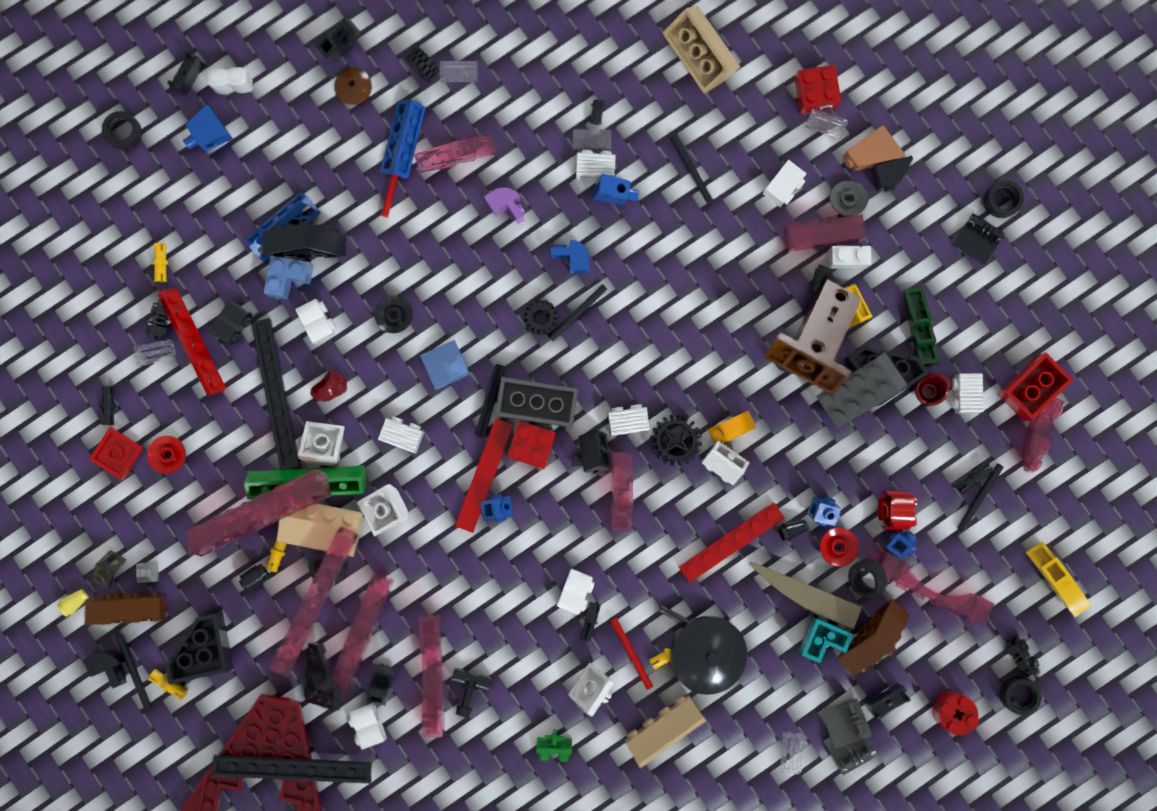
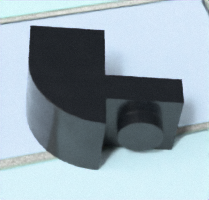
(338, 43)
(107, 662)
(380, 684)

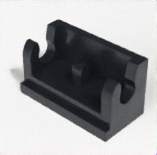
(186, 74)
(595, 452)
(887, 701)

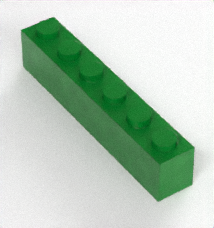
(341, 480)

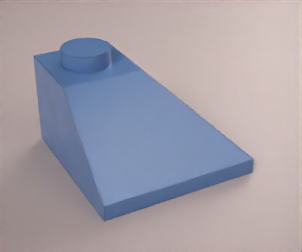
(445, 364)

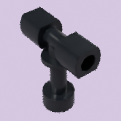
(470, 683)

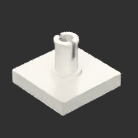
(591, 689)

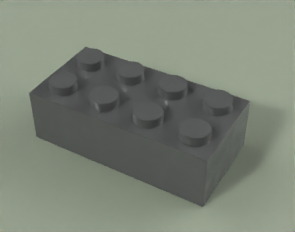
(863, 390)
(536, 402)

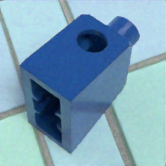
(206, 130)
(607, 190)

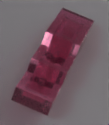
(455, 153)

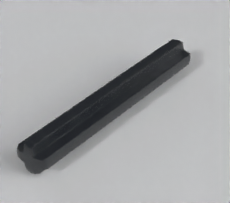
(489, 401)

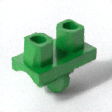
(554, 745)

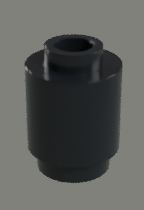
(254, 577)

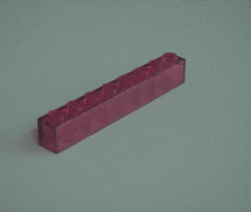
(258, 513)
(314, 601)

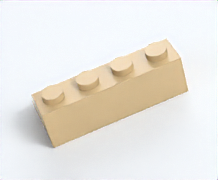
(700, 49)
(317, 525)
(664, 730)

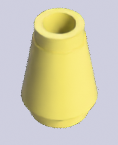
(72, 602)

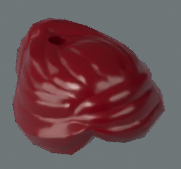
(329, 387)
(927, 391)

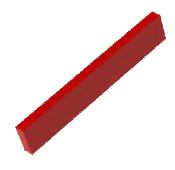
(484, 475)

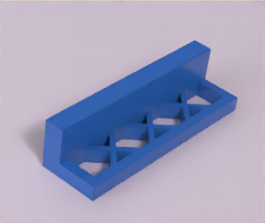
(405, 138)
(280, 219)

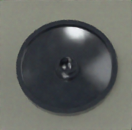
(708, 655)

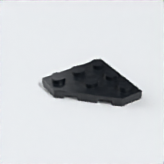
(320, 686)

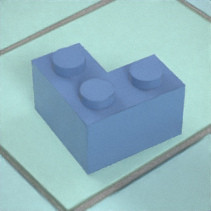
(284, 272)

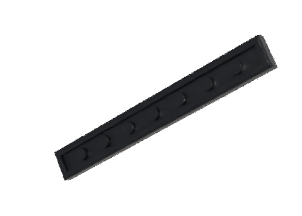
(275, 394)
(292, 769)

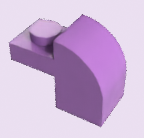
(504, 199)

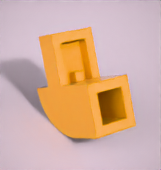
(732, 428)

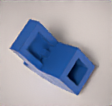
(576, 253)

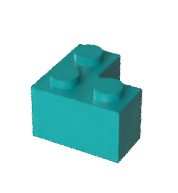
(821, 634)

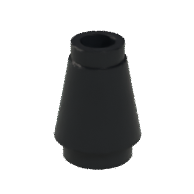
(820, 276)
(791, 530)

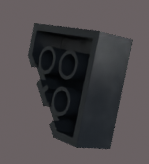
(304, 241)
(908, 366)
(201, 651)

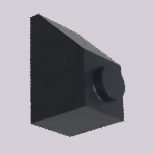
(890, 174)

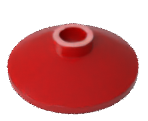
(157, 454)
(848, 549)

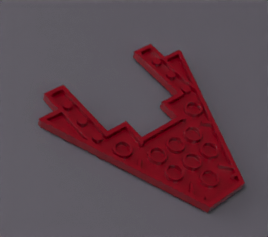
(269, 730)

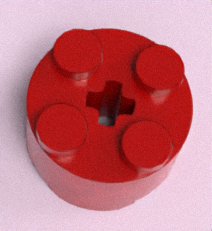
(897, 510)
(966, 715)

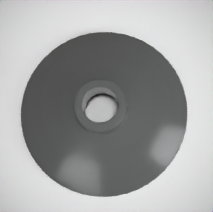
(849, 191)

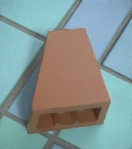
(873, 150)

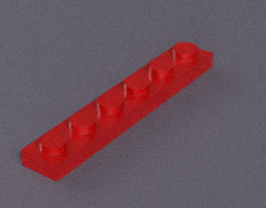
(191, 341)
(731, 542)

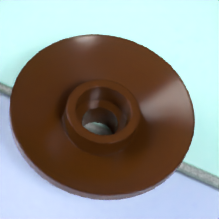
(359, 92)

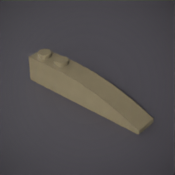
(818, 601)

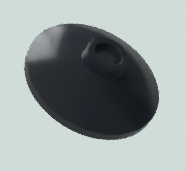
(387, 307)

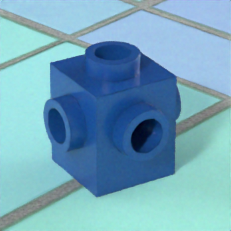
(500, 507)
(824, 511)
(899, 549)

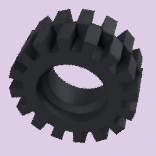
(422, 64)
(536, 306)

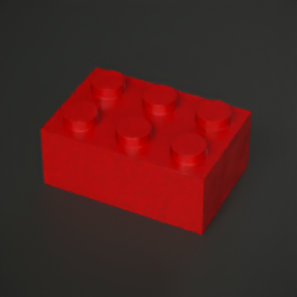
(1035, 387)

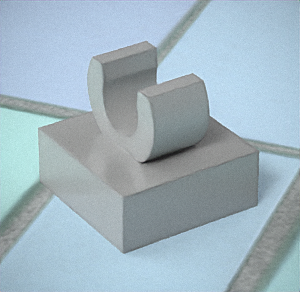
(147, 572)

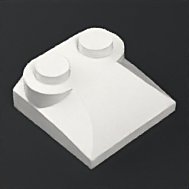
(321, 443)
(383, 509)

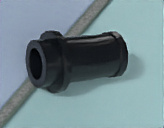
(597, 111)

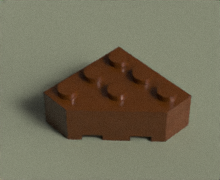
(129, 608)
(875, 638)

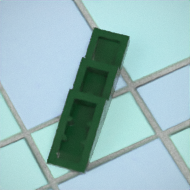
(920, 326)

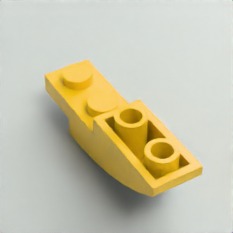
(1059, 579)

